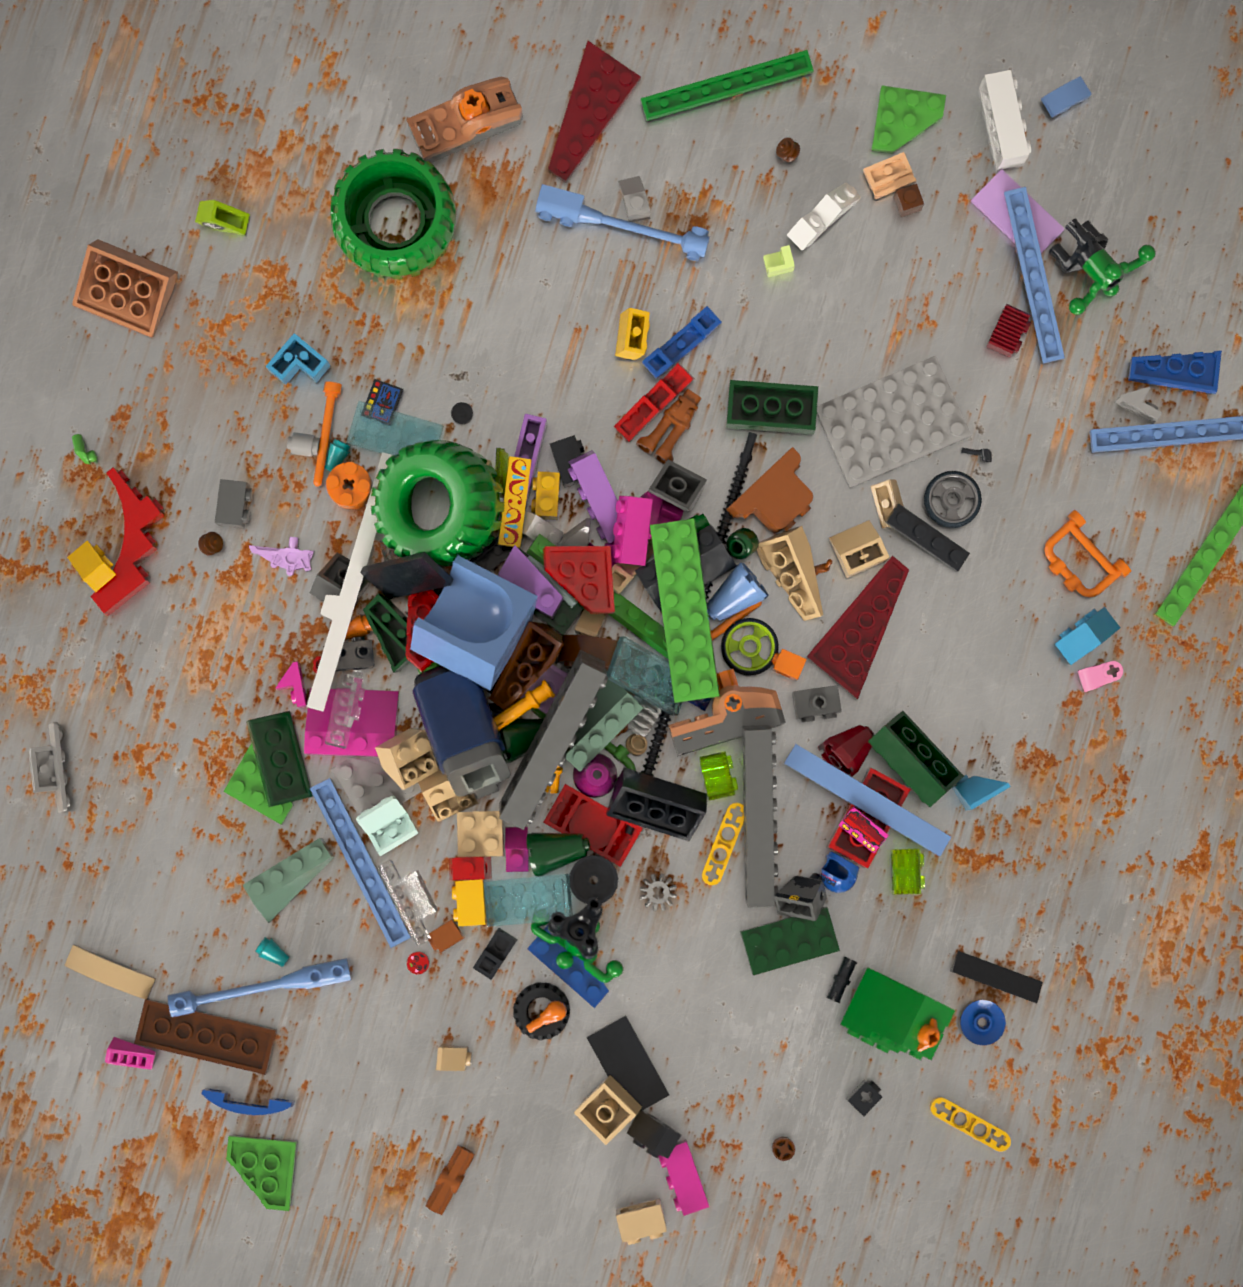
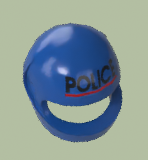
(838, 873)

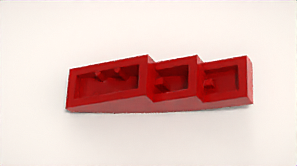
(654, 402)

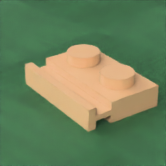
(889, 175)

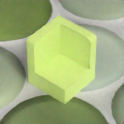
(779, 262)

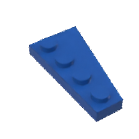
(1187, 372)
(576, 976)

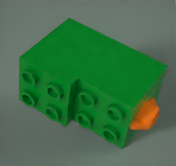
(896, 1017)

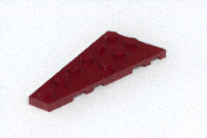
(854, 639)

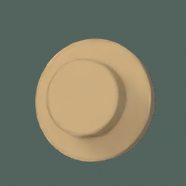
(636, 744)

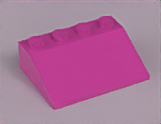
(375, 725)

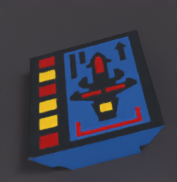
(384, 395)

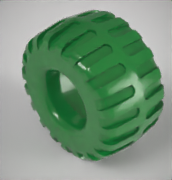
(384, 177)
(472, 497)

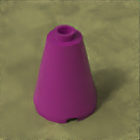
(596, 787)

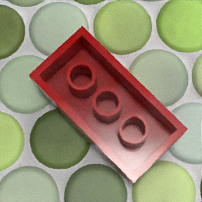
(846, 844)

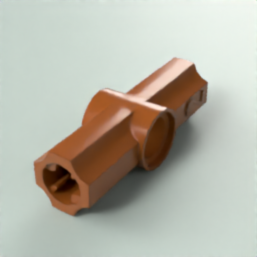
(450, 1179)

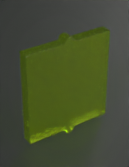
(501, 466)

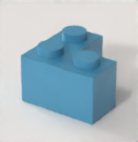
(295, 356)
(1088, 634)

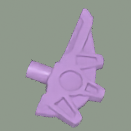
(287, 558)

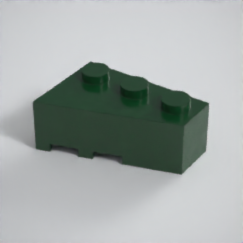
(390, 628)

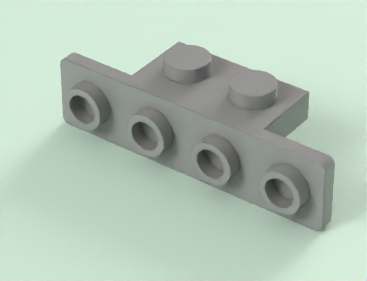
(47, 768)

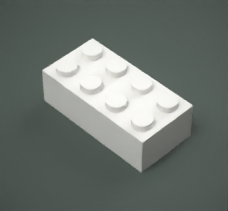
(1004, 120)

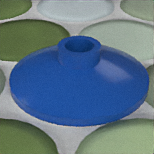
(991, 1030)

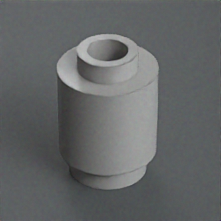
(303, 444)

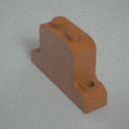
(776, 495)

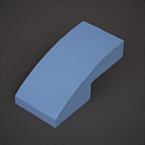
(1066, 96)

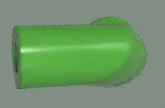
(81, 452)

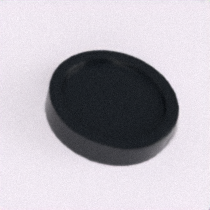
(462, 413)

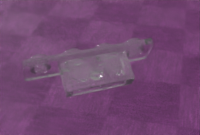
(345, 708)
(411, 899)

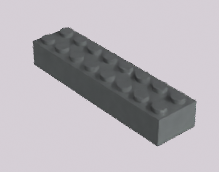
(552, 740)

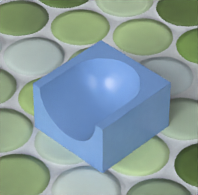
(474, 623)

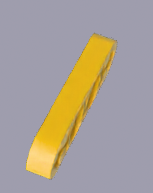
(727, 845)
(971, 1121)

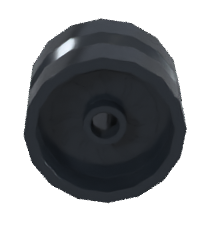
(598, 867)

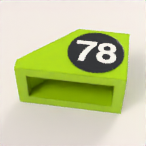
(222, 217)

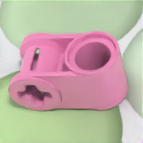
(1097, 676)

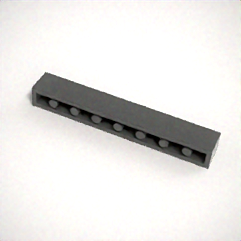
(758, 815)

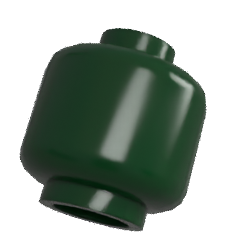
(742, 543)

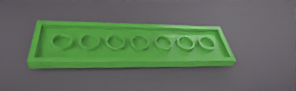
(684, 610)

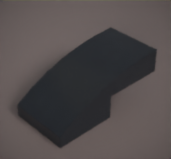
(495, 953)

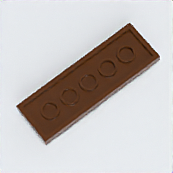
(206, 1037)

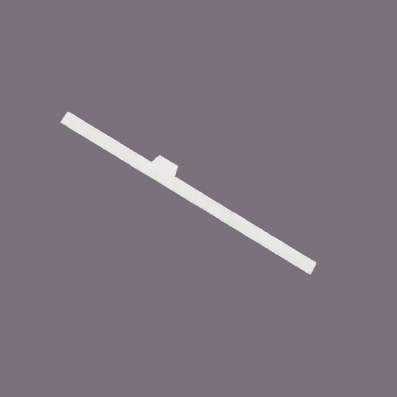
(341, 607)

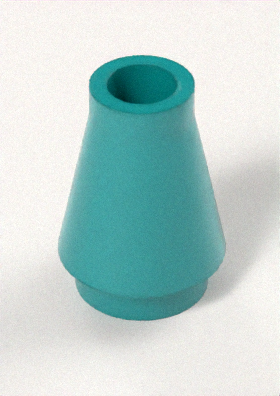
(336, 454)
(271, 952)

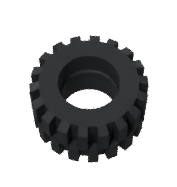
(521, 1007)

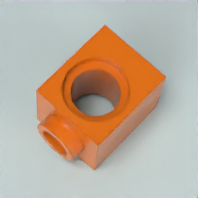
(788, 664)

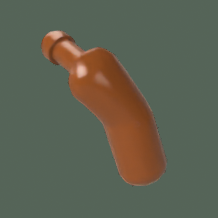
(821, 568)

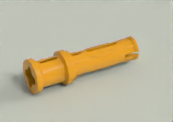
(531, 700)

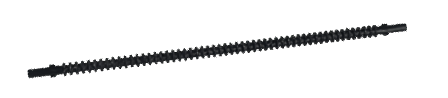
(745, 458)

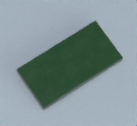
(279, 758)

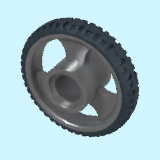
(936, 488)

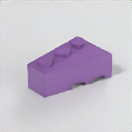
(524, 574)

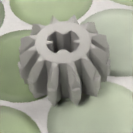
(645, 719)
(650, 892)

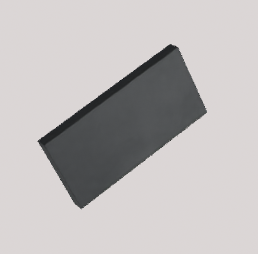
(407, 575)
(628, 1062)

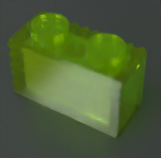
(718, 776)
(906, 871)

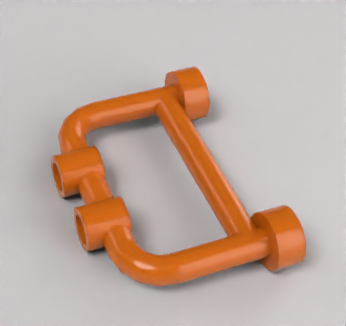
(1072, 582)

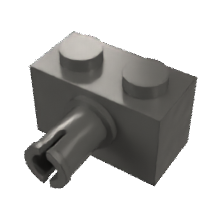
(817, 702)

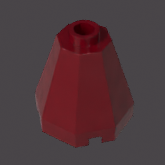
(848, 749)

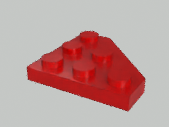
(584, 574)
(418, 607)

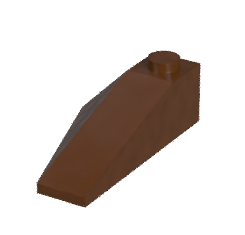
(528, 662)

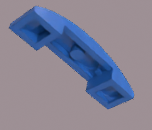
(682, 343)
(219, 1098)

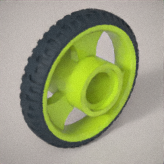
(730, 645)

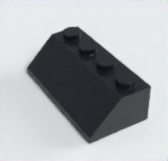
(714, 561)
(657, 804)

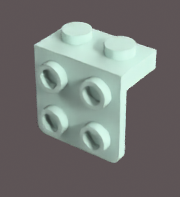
(387, 824)

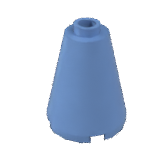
(736, 593)

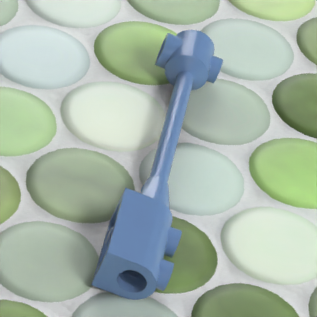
(570, 208)
(307, 977)

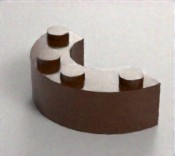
(595, 646)

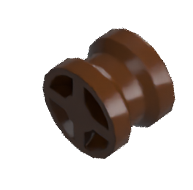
(787, 1150)

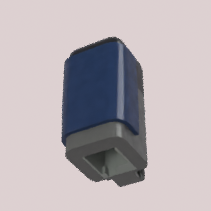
(461, 731)

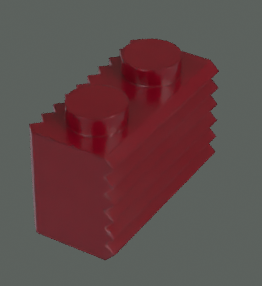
(1009, 330)

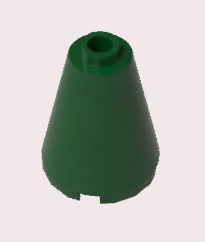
(518, 737)
(555, 850)

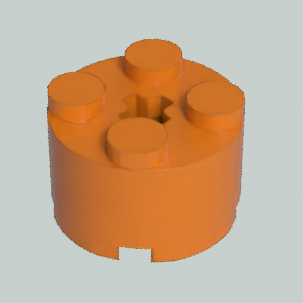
(337, 486)

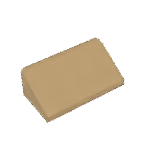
(886, 497)

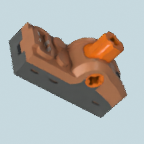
(466, 119)
(754, 708)

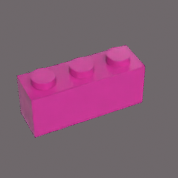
(631, 530)
(684, 1179)

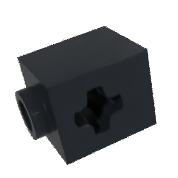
(856, 1097)

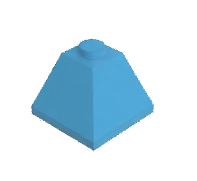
(977, 790)

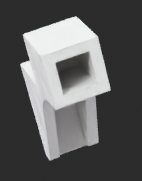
(823, 215)
(534, 525)

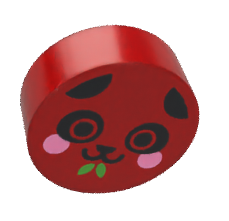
(418, 963)

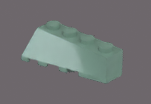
(610, 714)
(282, 882)

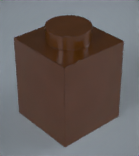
(908, 200)

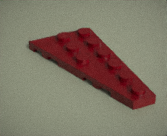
(595, 99)

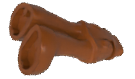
(679, 416)

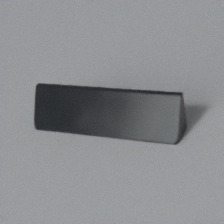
(996, 976)

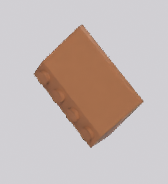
(124, 287)

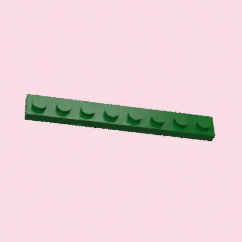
(726, 85)

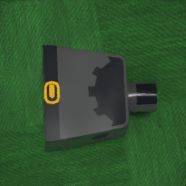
(802, 897)

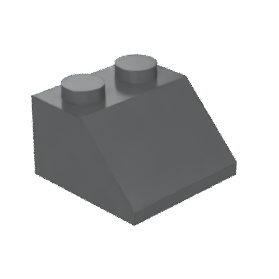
(678, 486)
(331, 579)

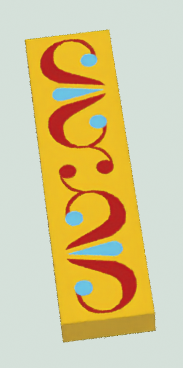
(514, 501)

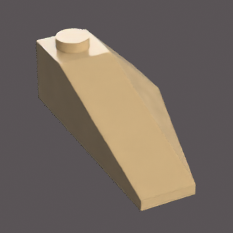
(792, 564)

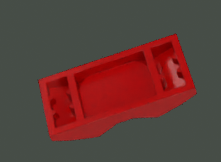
(582, 815)

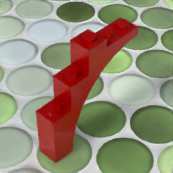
(136, 545)

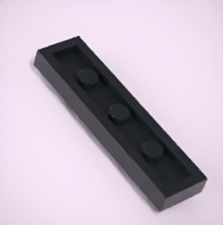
(927, 537)

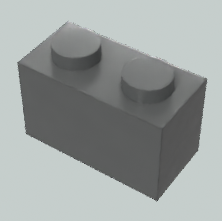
(232, 503)

